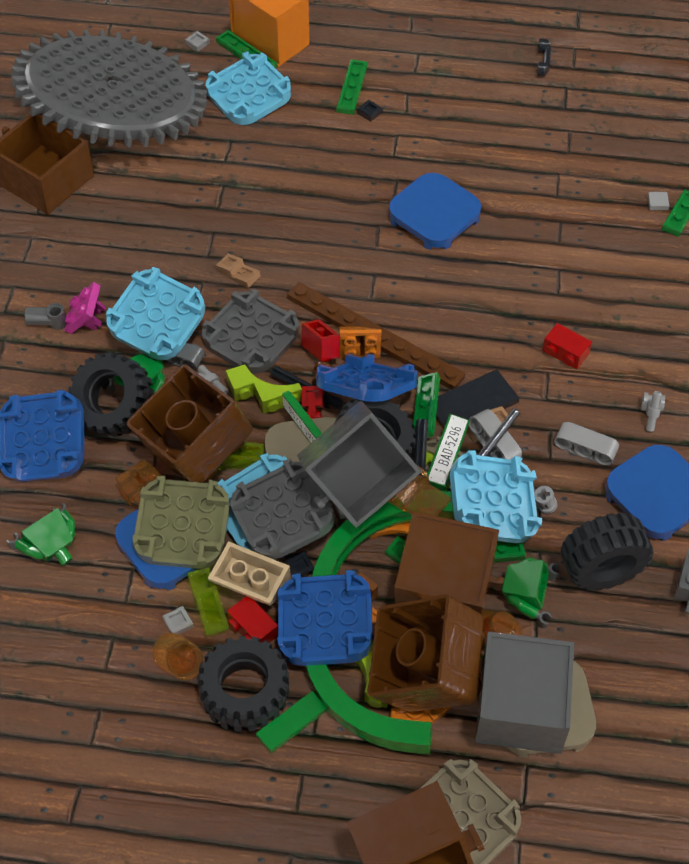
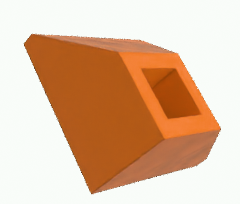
(359, 341)

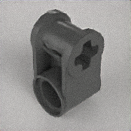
(189, 355)

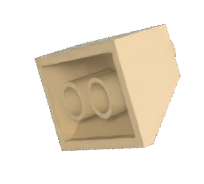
(250, 573)

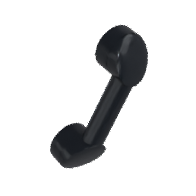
(543, 67)

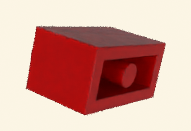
(320, 340)
(566, 346)
(252, 621)

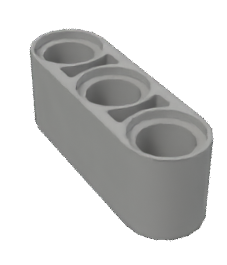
(484, 426)
(586, 443)

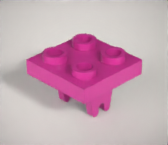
(82, 309)

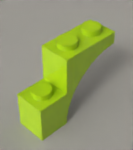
(269, 396)

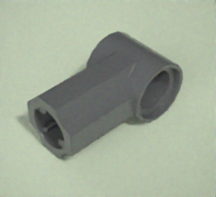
(52, 315)

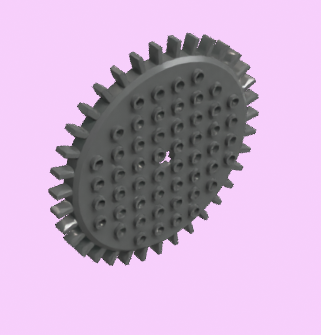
(142, 101)

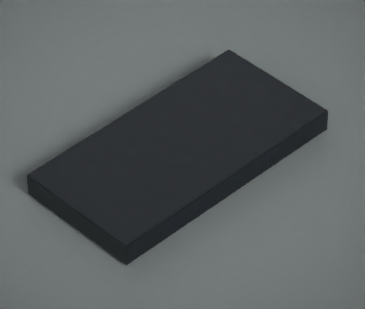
(476, 396)

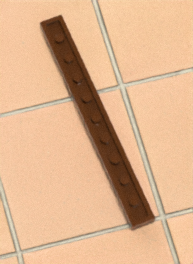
(390, 343)

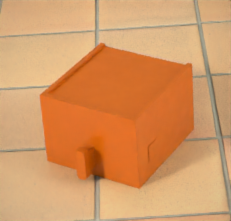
(272, 26)

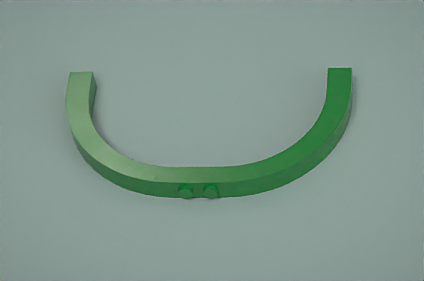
(375, 728)

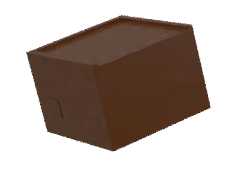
(43, 163)
(447, 559)
(414, 831)

